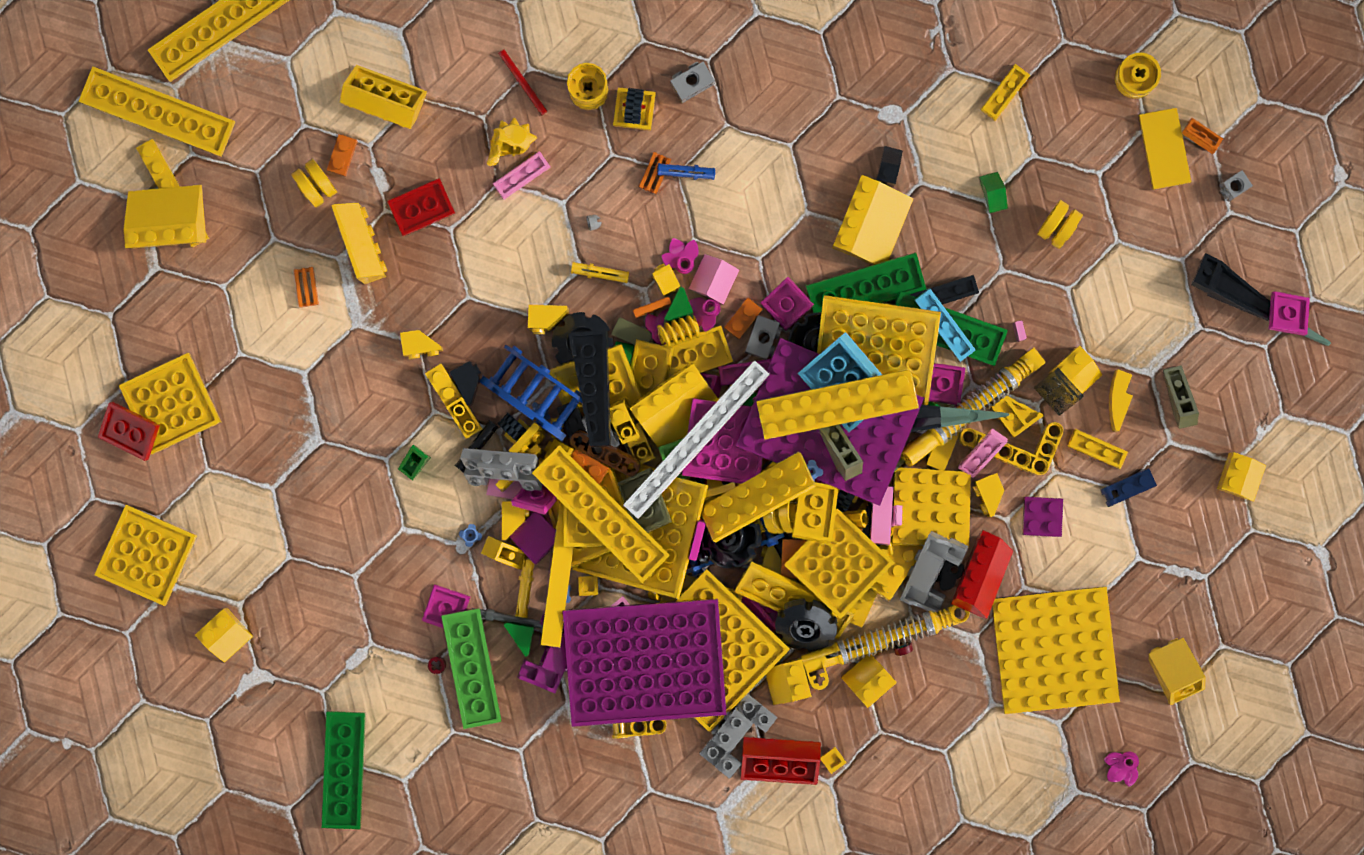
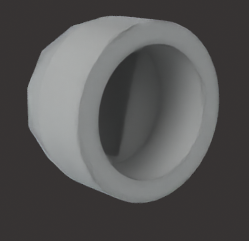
(592, 222)

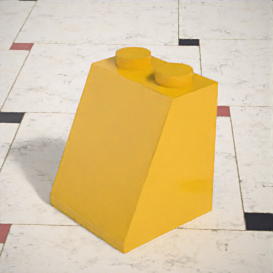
(1177, 670)

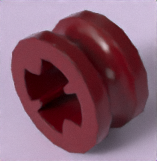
(436, 659)

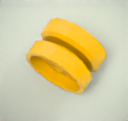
(1148, 71)
(313, 183)
(1061, 225)
(781, 519)

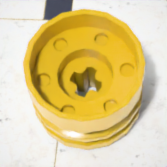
(587, 76)

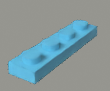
(947, 327)

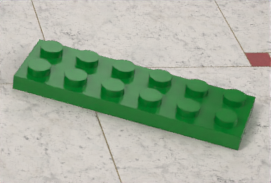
(872, 283)
(983, 336)
(343, 770)

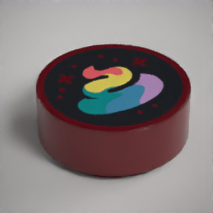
(903, 649)

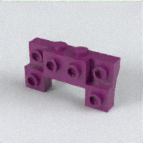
(550, 668)

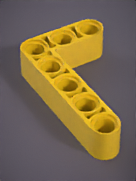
(1013, 451)

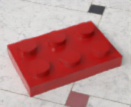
(421, 207)
(128, 431)

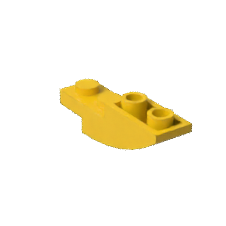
(453, 400)

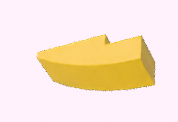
(1119, 399)

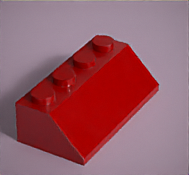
(982, 575)
(780, 760)

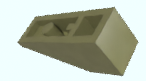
(1181, 397)
(842, 451)

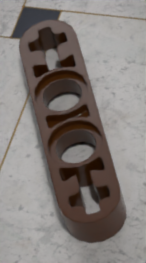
(604, 455)

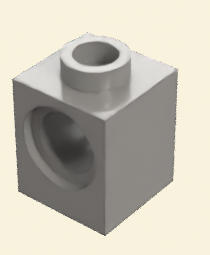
(1242, 182)

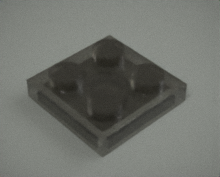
(1058, 391)

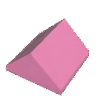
(714, 278)

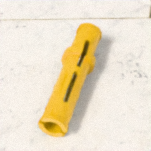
(577, 269)
(525, 588)

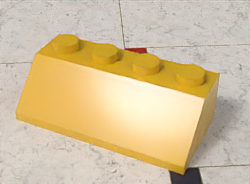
(382, 96)

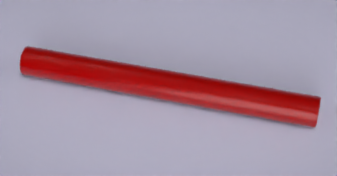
(523, 83)

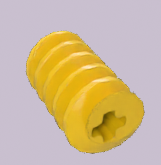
(678, 330)

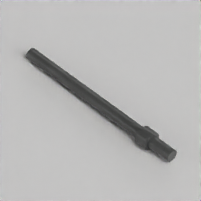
(491, 615)

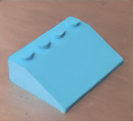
(839, 364)

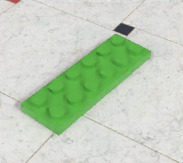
(471, 668)

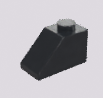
(889, 166)
(467, 380)

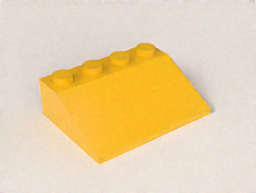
(164, 217)
(872, 221)
(359, 242)
(667, 407)

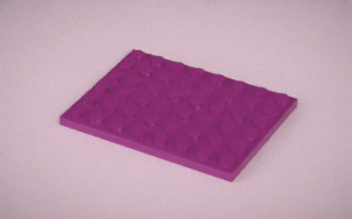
(875, 439)
(644, 662)

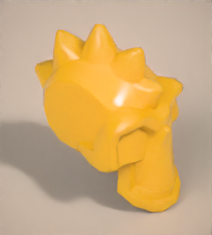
(509, 140)

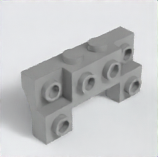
(511, 466)
(924, 574)
(732, 730)

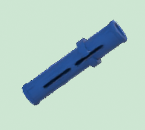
(663, 169)

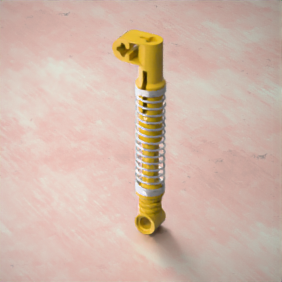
(1009, 379)
(876, 641)

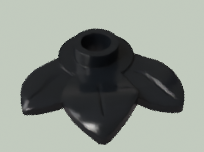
(947, 578)

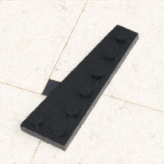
(592, 370)

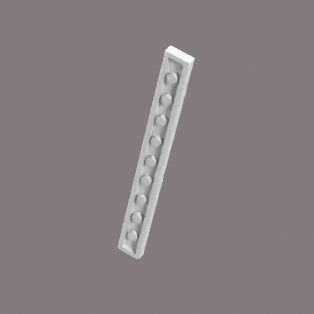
(696, 439)

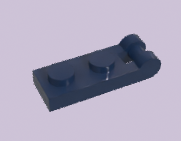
(1129, 487)

